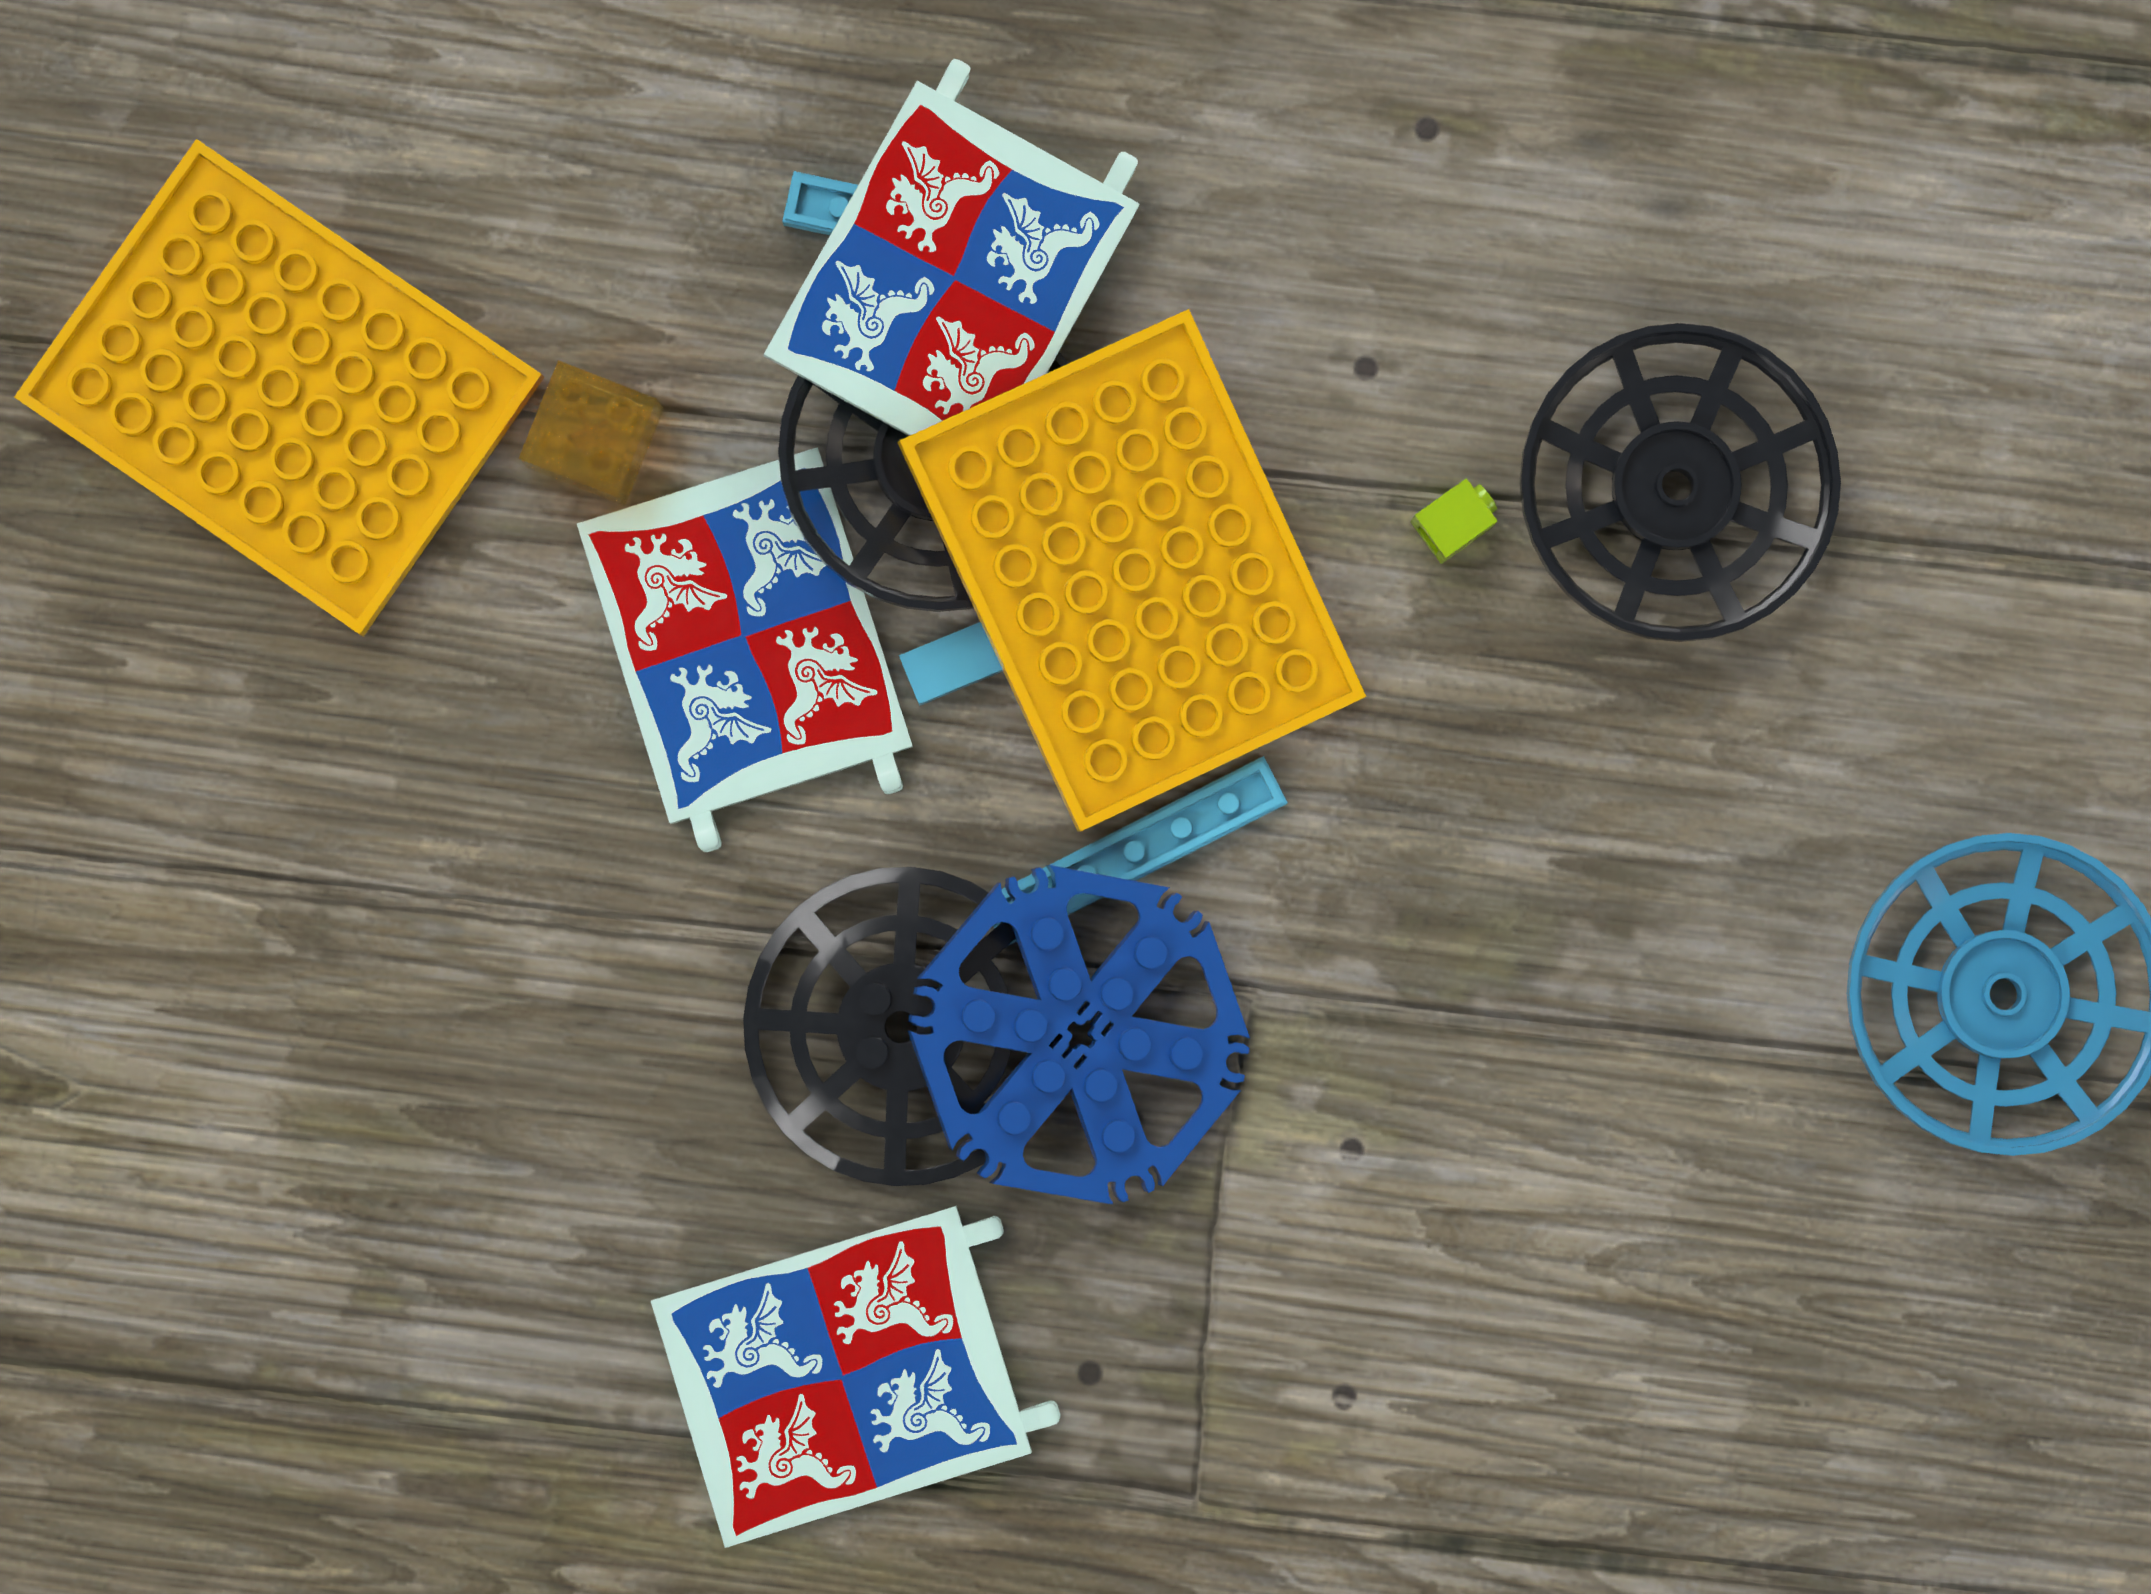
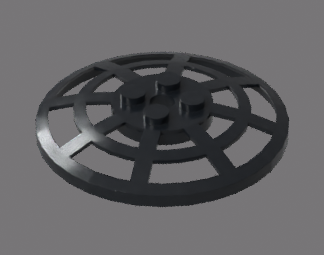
(1702, 459)
(896, 483)
(863, 1020)

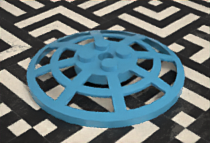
(2040, 986)

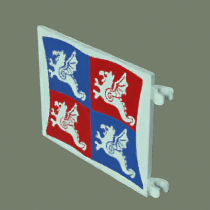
(951, 266)
(742, 644)
(844, 1375)

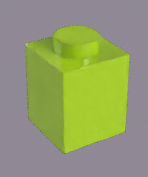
(1455, 519)

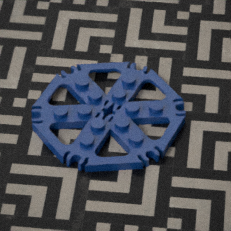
(1032, 1024)

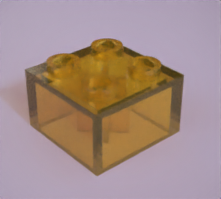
(591, 433)

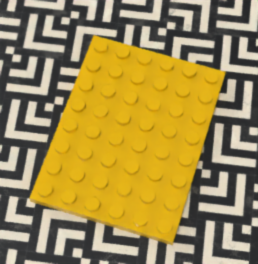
(279, 387)
(1132, 569)

